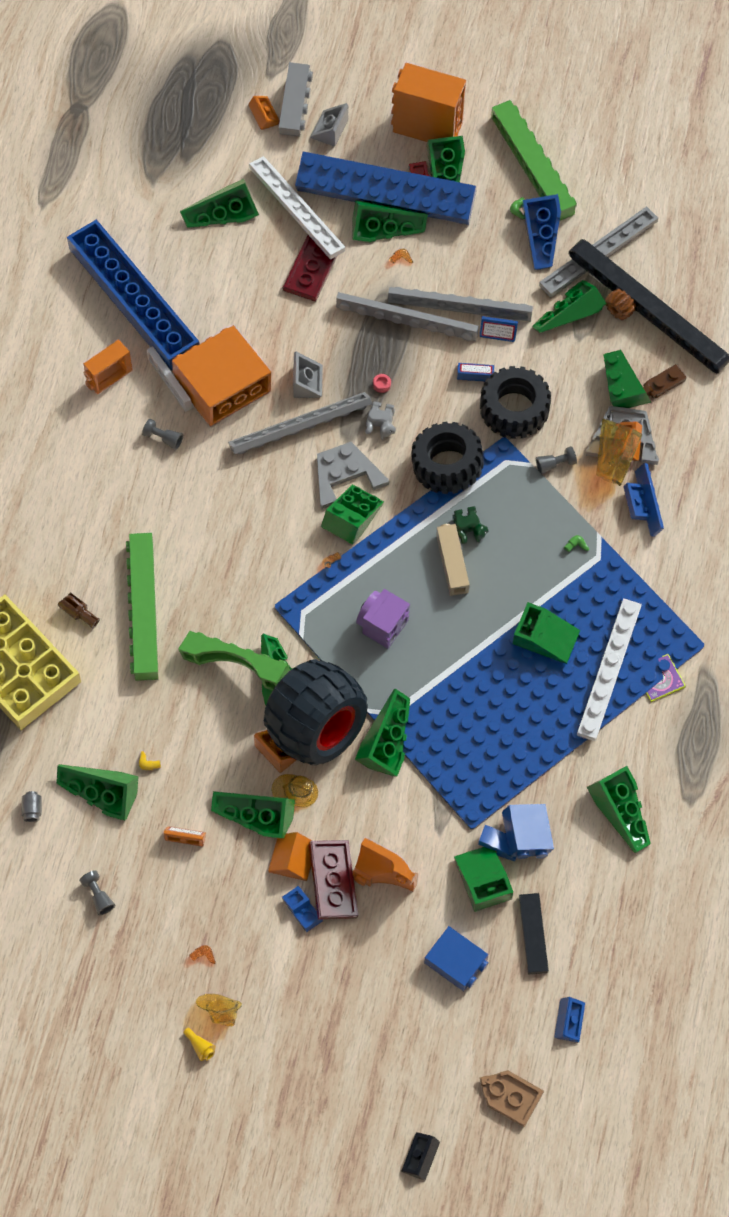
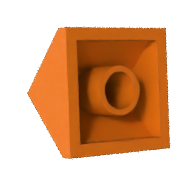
(271, 752)
(291, 857)

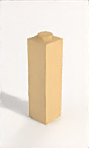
(452, 559)

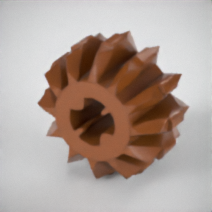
(620, 304)

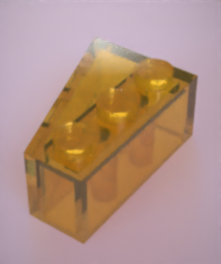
(616, 451)

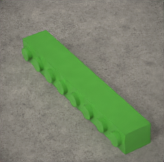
(531, 156)
(143, 607)

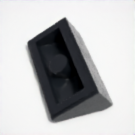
(420, 1156)

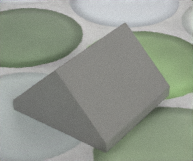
(331, 124)
(306, 377)

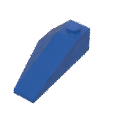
(542, 225)

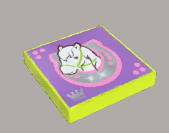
(671, 683)

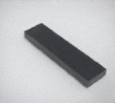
(533, 933)

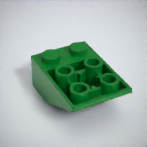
(351, 514)
(545, 633)
(484, 878)

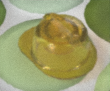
(295, 787)
(220, 1008)

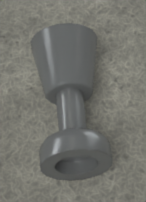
(169, 437)
(548, 462)
(101, 900)

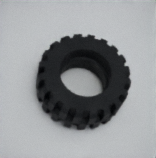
(515, 422)
(449, 476)

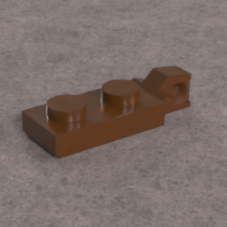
(664, 381)

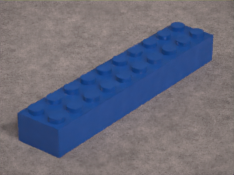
(385, 186)
(131, 292)

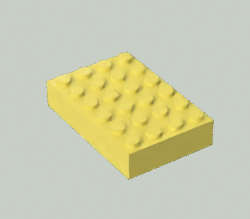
(30, 668)

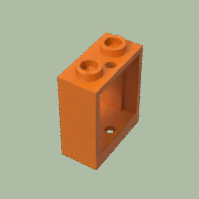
(107, 367)

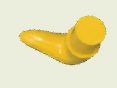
(148, 765)

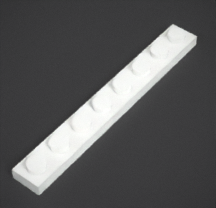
(297, 207)
(609, 670)

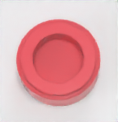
(381, 383)

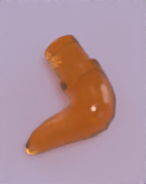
(399, 254)
(326, 562)
(203, 950)

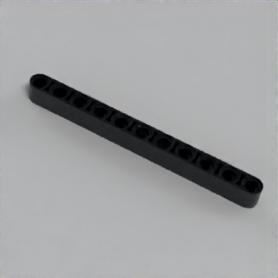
(650, 306)

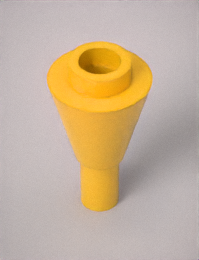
(203, 1048)

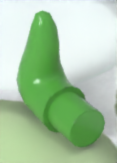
(514, 208)
(576, 540)

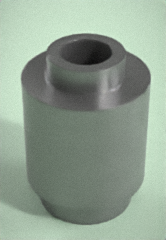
(31, 806)

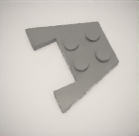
(619, 415)
(342, 465)

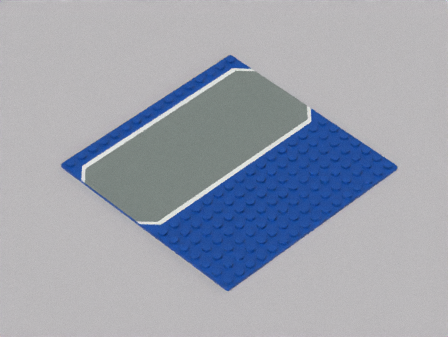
(481, 708)

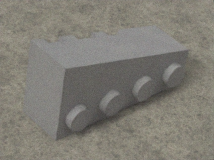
(295, 99)

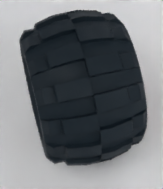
(315, 712)

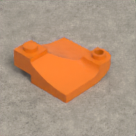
(381, 865)

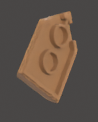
(511, 1096)

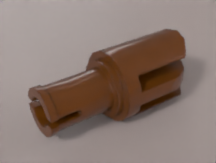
(78, 610)

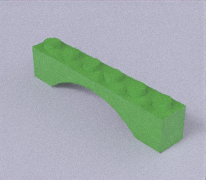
(203, 649)

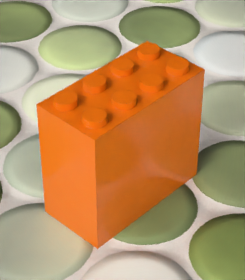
(427, 103)
(222, 375)

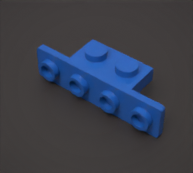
(643, 500)

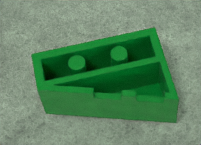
(623, 384)

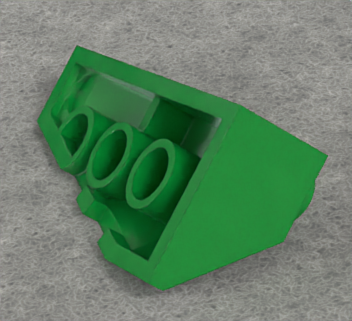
(446, 157)
(222, 207)
(106, 789)
(619, 803)
(258, 813)

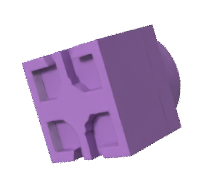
(383, 617)

